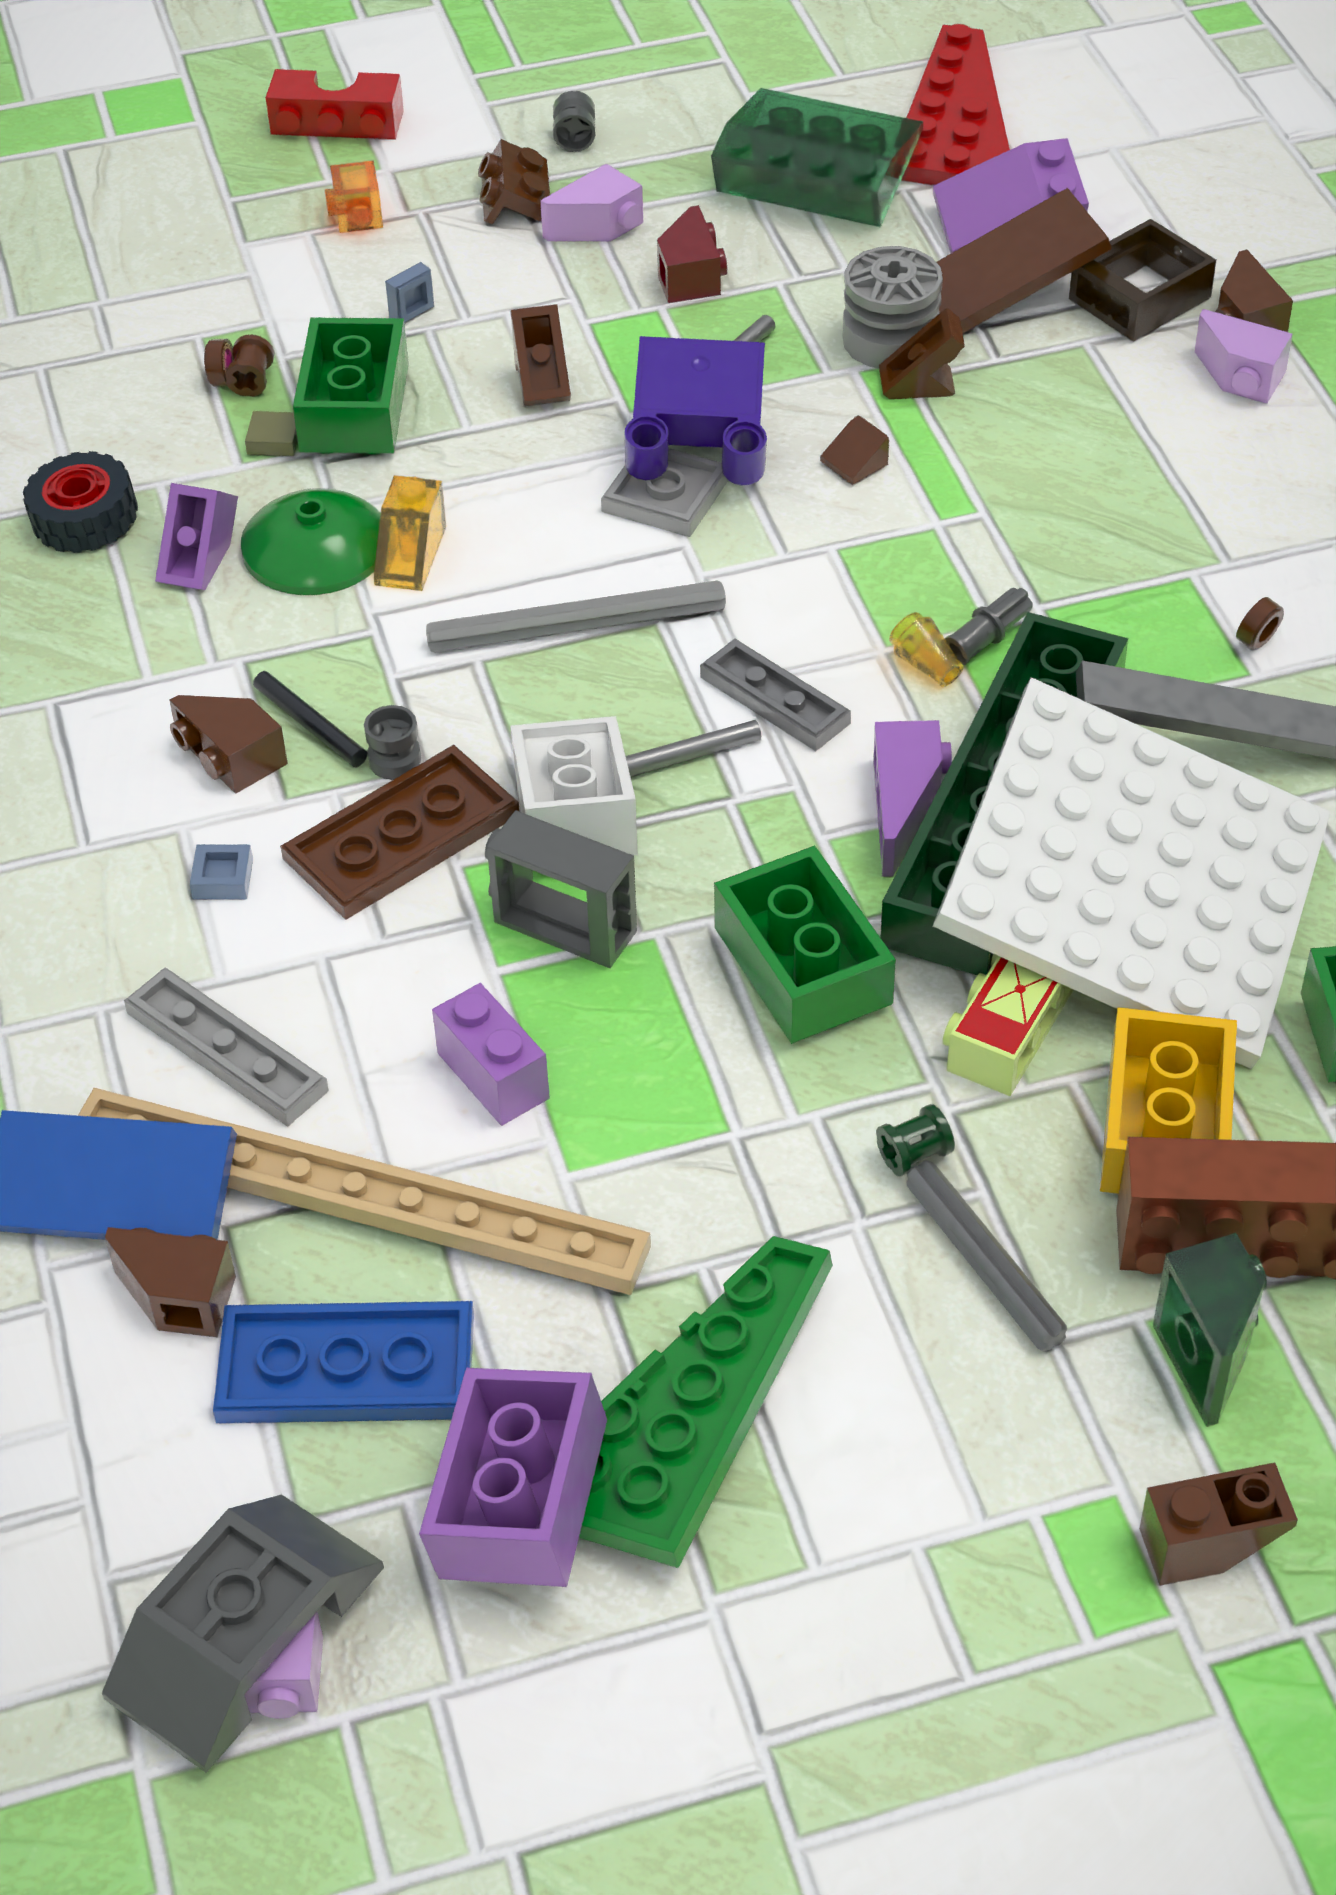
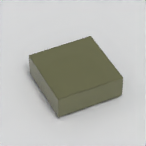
(271, 434)

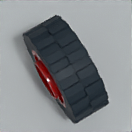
(80, 501)

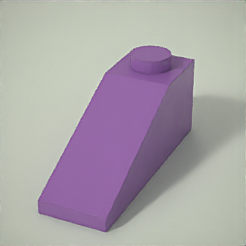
(907, 777)

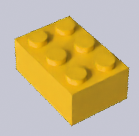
(1167, 1081)

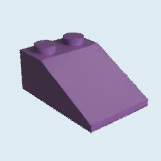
(1005, 188)

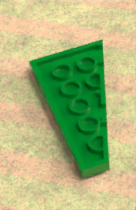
(691, 1406)

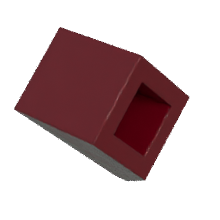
(689, 259)

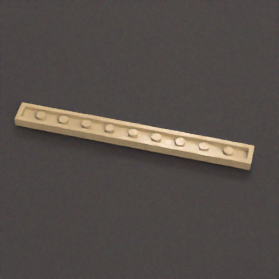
(413, 1202)

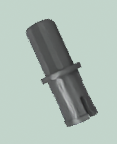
(989, 624)

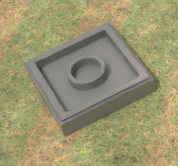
(671, 501)

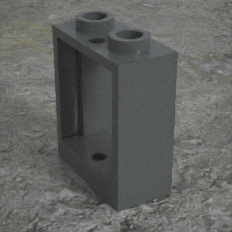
(588, 929)

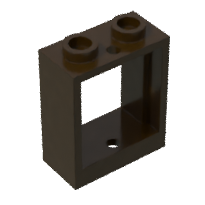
(1126, 308)

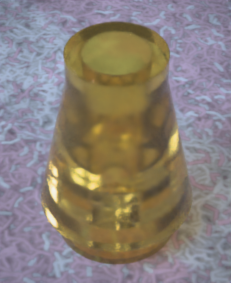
(924, 647)

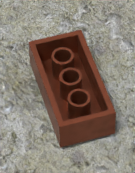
(1204, 1189)

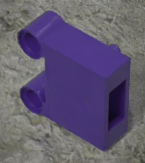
(698, 398)

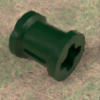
(934, 1133)

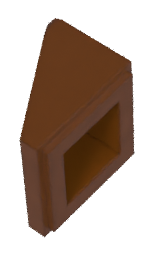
(857, 451)

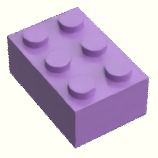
(514, 1477)

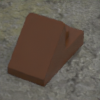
(540, 355)
(922, 362)

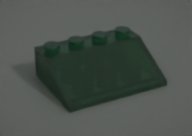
(814, 156)

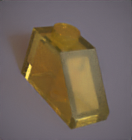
(409, 532)

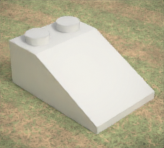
(577, 779)

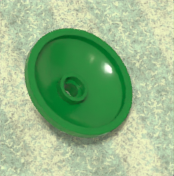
(312, 542)

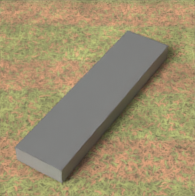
(226, 1046)

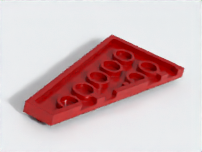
(957, 109)

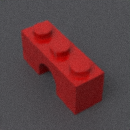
(364, 110)

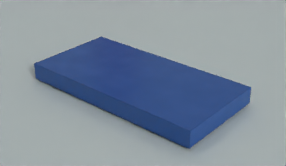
(111, 1172)
(342, 1361)

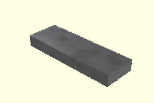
(775, 694)

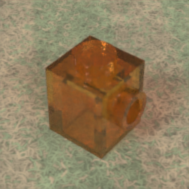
(354, 197)

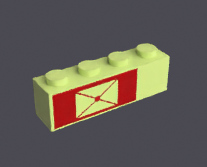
(1003, 1024)

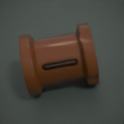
(251, 359)

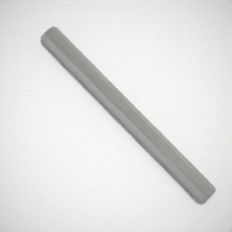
(575, 616)

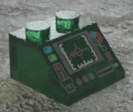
(1209, 1317)

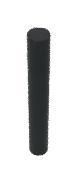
(310, 719)

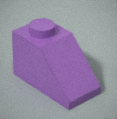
(195, 535)

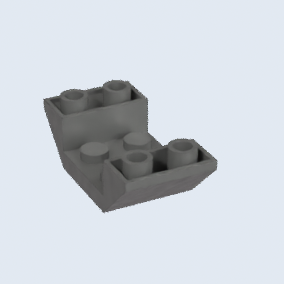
(227, 1619)

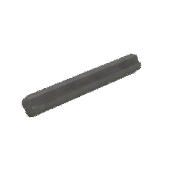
(986, 1256)

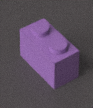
(491, 1053)

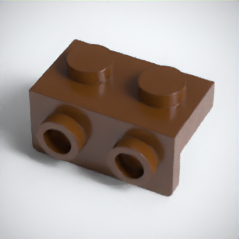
(513, 179)

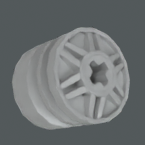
(888, 300)

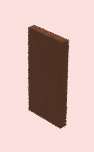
(1019, 258)
(399, 831)

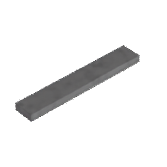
(1210, 709)

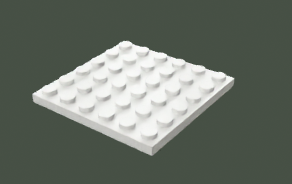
(1135, 868)

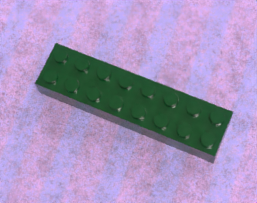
(1041, 650)

